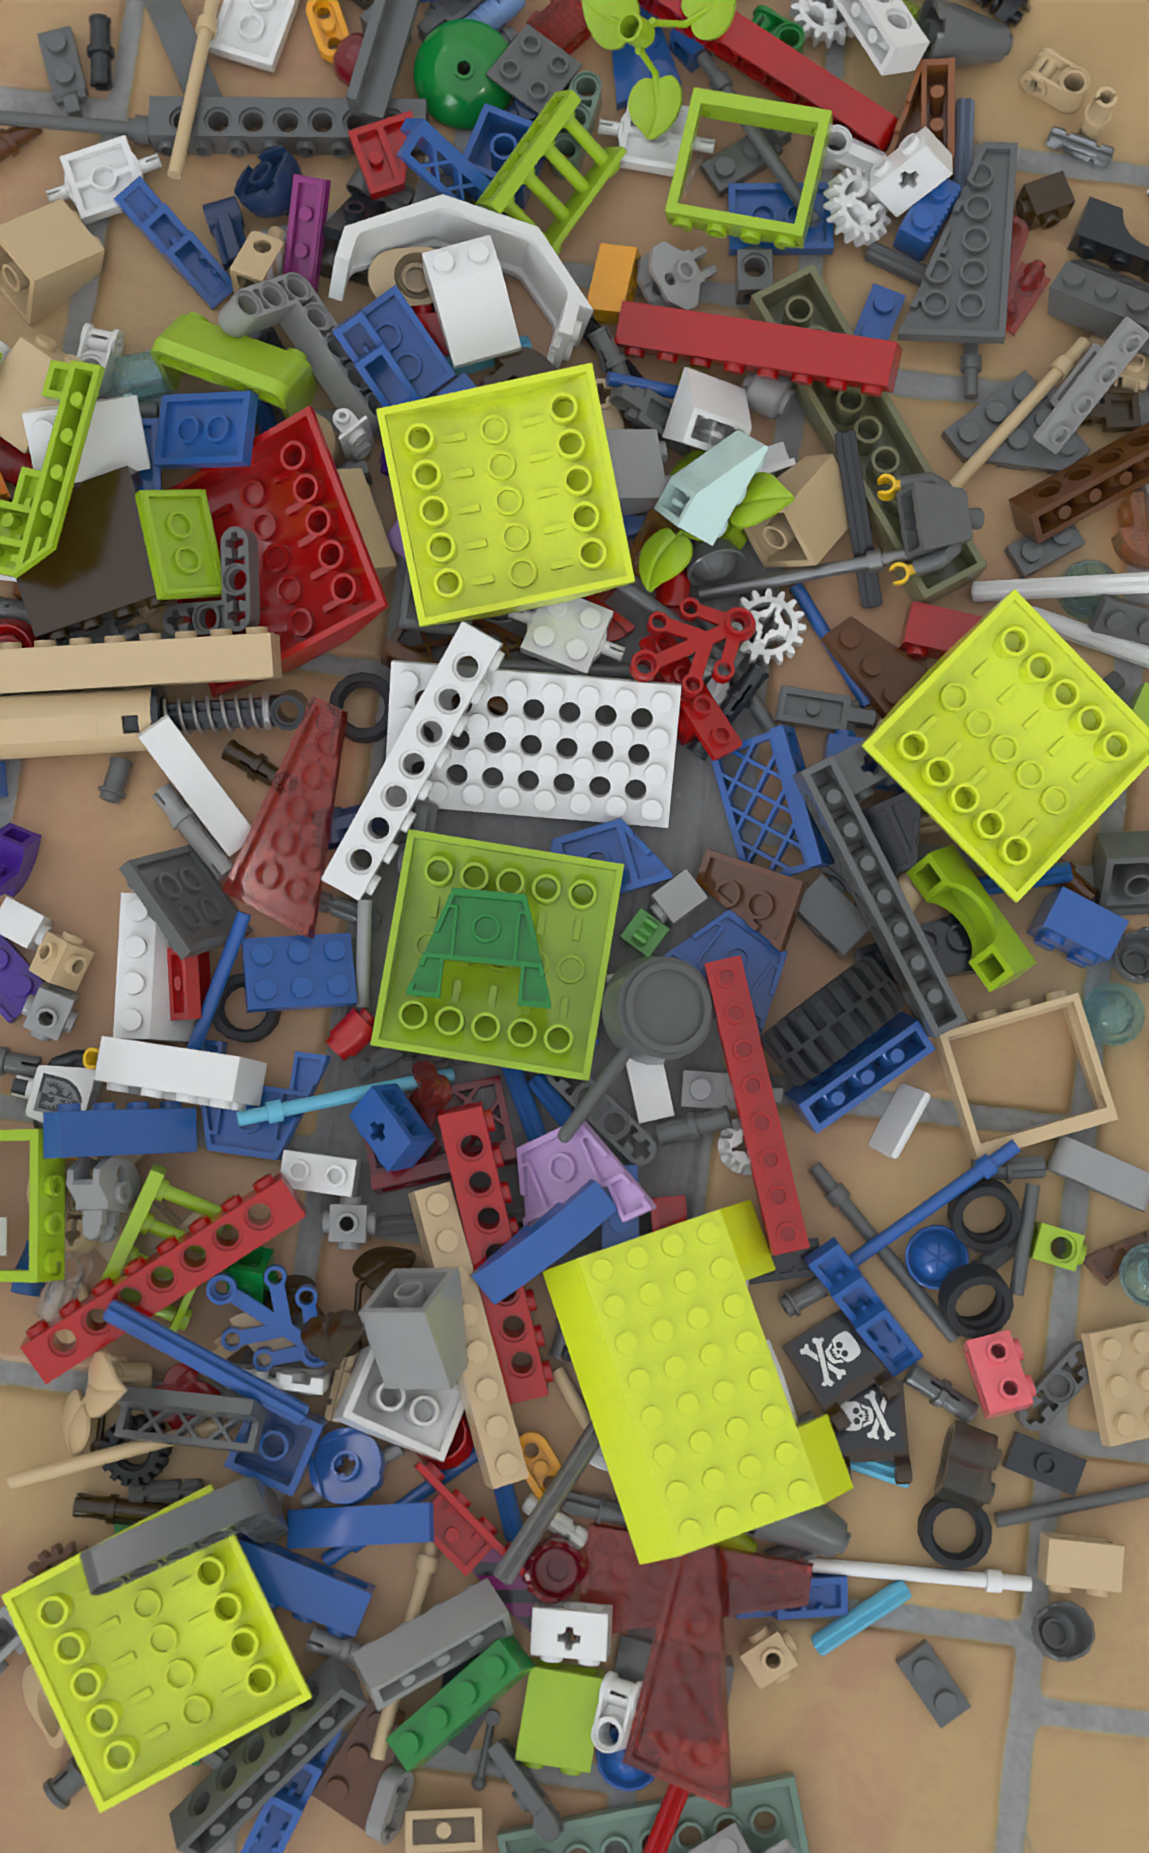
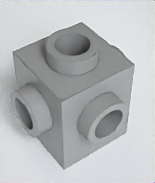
(56, 1001)
(364, 1222)

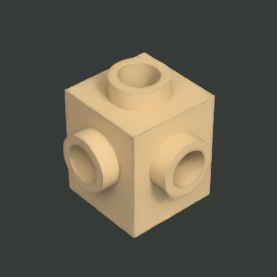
(62, 959)
(757, 1657)

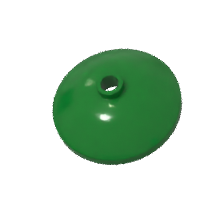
(454, 97)

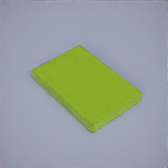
(180, 543)

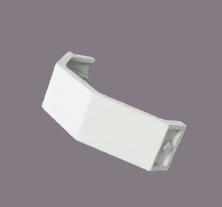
(449, 221)

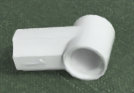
(851, 153)

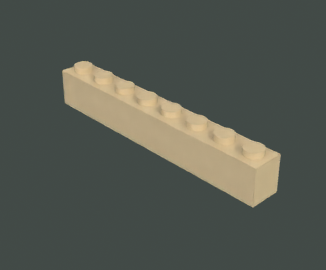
(140, 663)
(482, 1381)

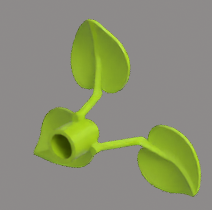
(613, 23)
(669, 553)

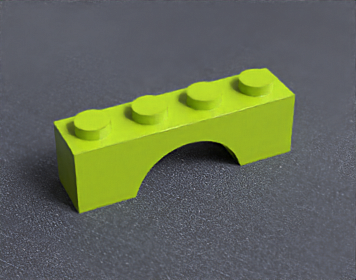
(996, 948)

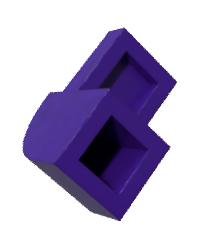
(17, 857)

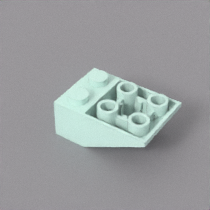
(711, 486)

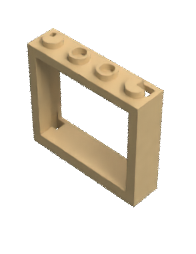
(1086, 1051)

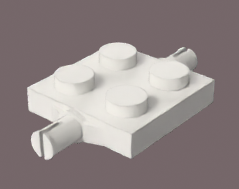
(654, 155)
(99, 175)
(568, 635)

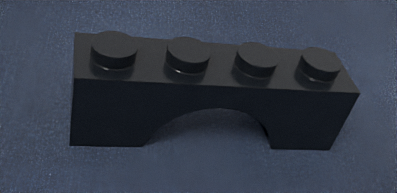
(1104, 237)

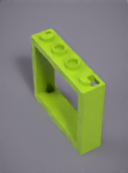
(757, 113)
(45, 1213)

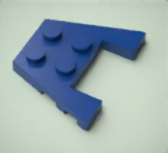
(731, 937)
(262, 1138)

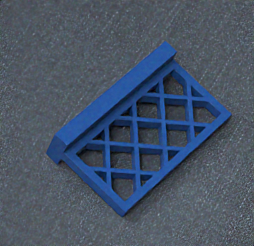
(789, 761)

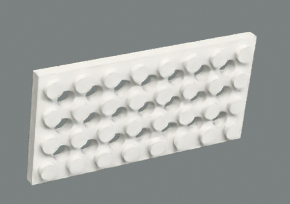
(552, 691)

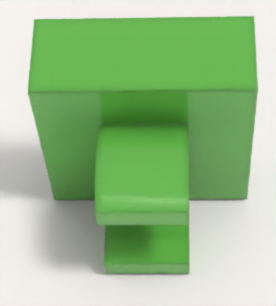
(644, 933)

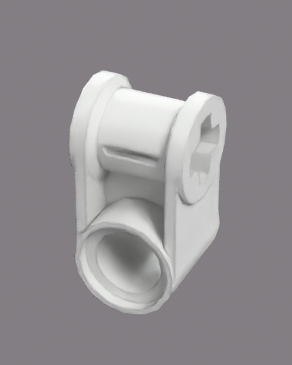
(101, 348)
(617, 1706)

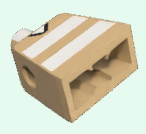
(259, 258)

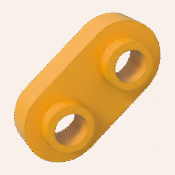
(326, 31)
(541, 1464)

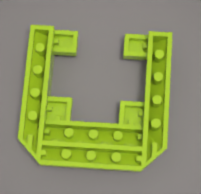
(36, 515)

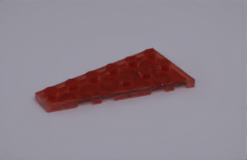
(289, 838)
(638, 1591)
(683, 1701)

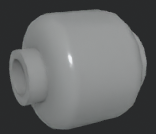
(769, 396)

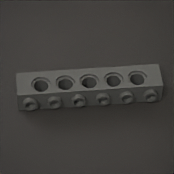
(266, 1761)

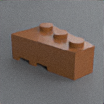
(930, 104)

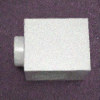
(23, 924)

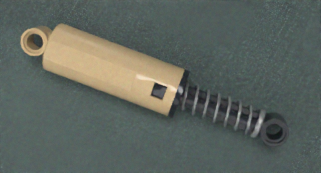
(112, 719)

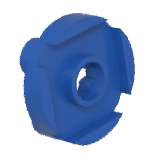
(329, 1457)

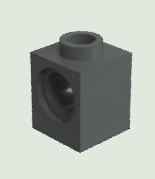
(752, 259)

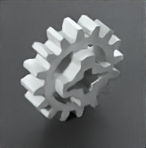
(820, 21)
(855, 208)
(779, 631)

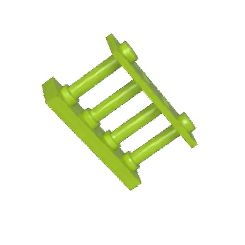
(540, 142)
(142, 1222)

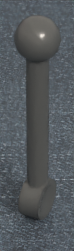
(492, 1719)

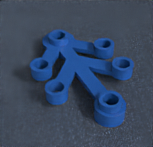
(276, 1322)

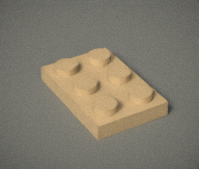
(1119, 1380)

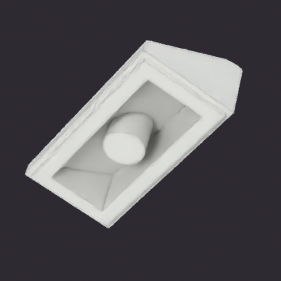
(899, 1121)

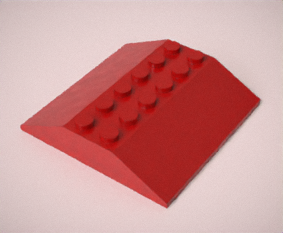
(311, 553)

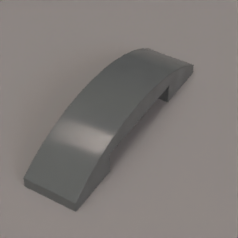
(179, 42)

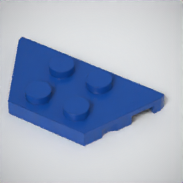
(617, 844)

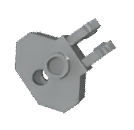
(674, 276)
(103, 1195)

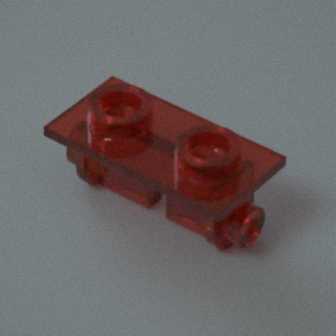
(1023, 292)

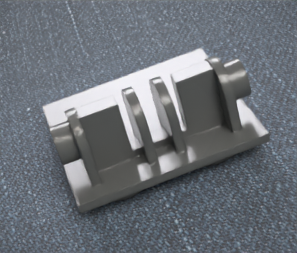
(533, 69)

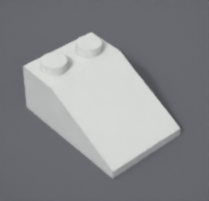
(471, 301)
(112, 441)
(409, 1418)

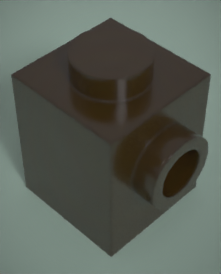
(1045, 201)

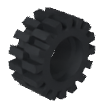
(130, 1472)

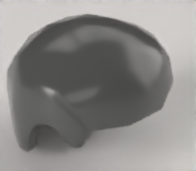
(1132, 956)
(1063, 1631)

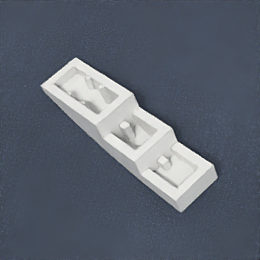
(196, 784)
(648, 1089)

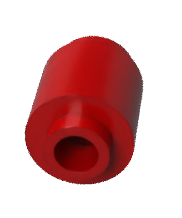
(674, 591)
(351, 1033)

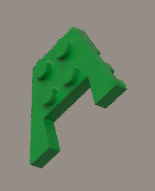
(484, 930)

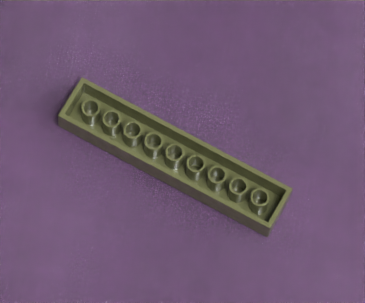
(880, 431)

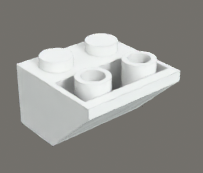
(706, 411)

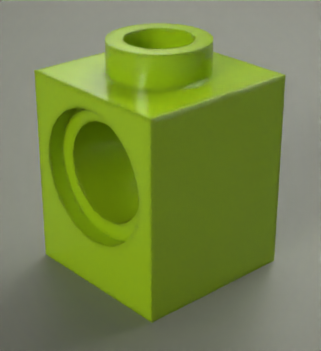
(1074, 1247)

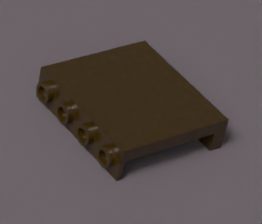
(97, 564)

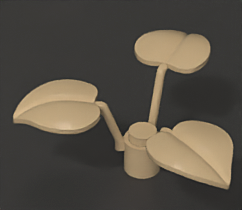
(103, 1390)

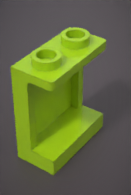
(559, 1716)

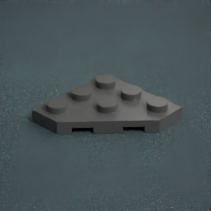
(1020, 449)

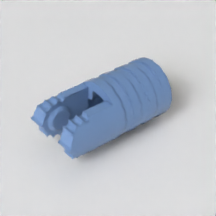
(496, 12)

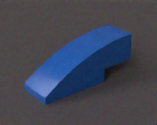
(374, 360)

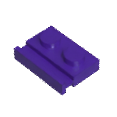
(15, 981)

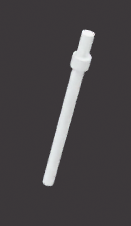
(991, 1579)

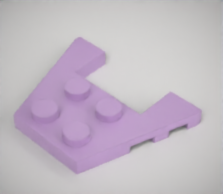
(557, 1170)

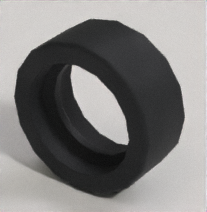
(357, 681)
(231, 1032)
(993, 1239)
(989, 1320)
(951, 1560)

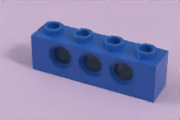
(860, 1072)

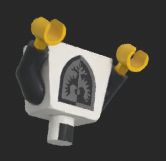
(62, 1081)

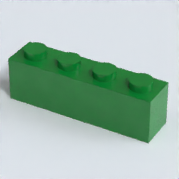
(460, 1702)

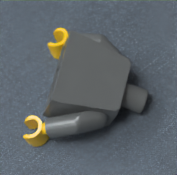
(932, 521)

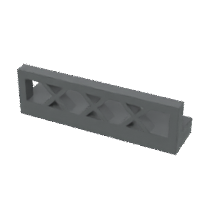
(381, 57)
(190, 1404)

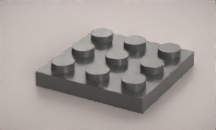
(183, 899)

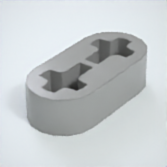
(389, 1804)

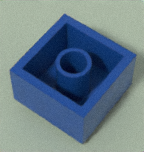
(493, 142)
(1076, 928)
(282, 1451)

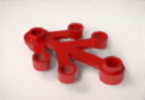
(697, 642)

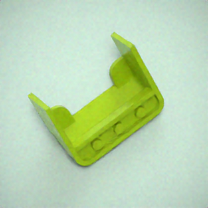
(239, 364)

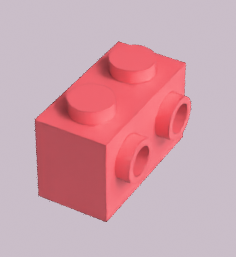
(999, 1374)

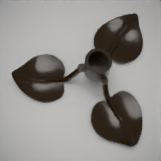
(339, 1333)

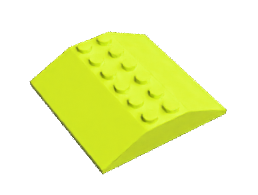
(506, 496)
(1012, 745)
(157, 1664)

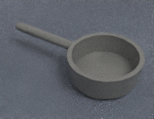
(654, 1015)

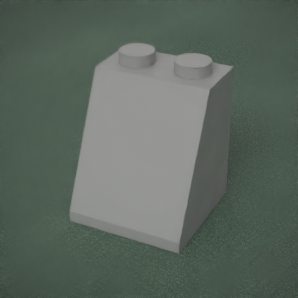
(638, 468)
(417, 1328)

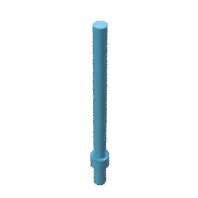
(275, 1110)

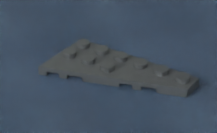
(968, 273)

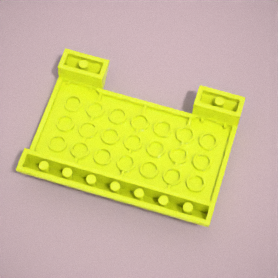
(690, 1386)

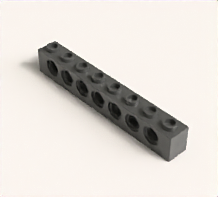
(273, 117)
(879, 897)

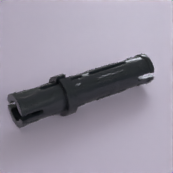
(736, 701)

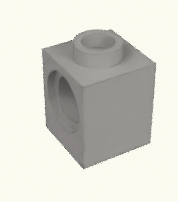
(677, 899)

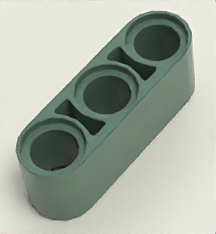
(586, 114)

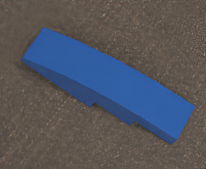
(175, 242)
(544, 1242)
(863, 1307)
(360, 1525)
(826, 1599)
(285, 1808)

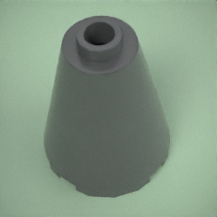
(962, 34)
(812, 1530)

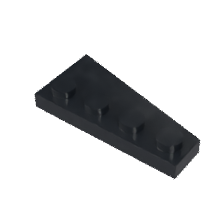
(948, 942)

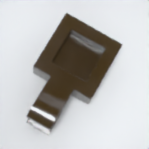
(1116, 412)

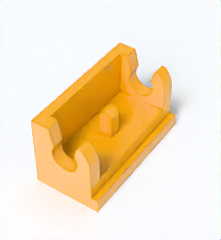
(613, 281)

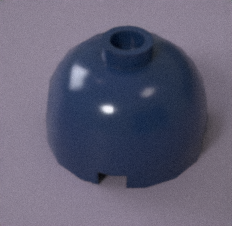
(269, 185)

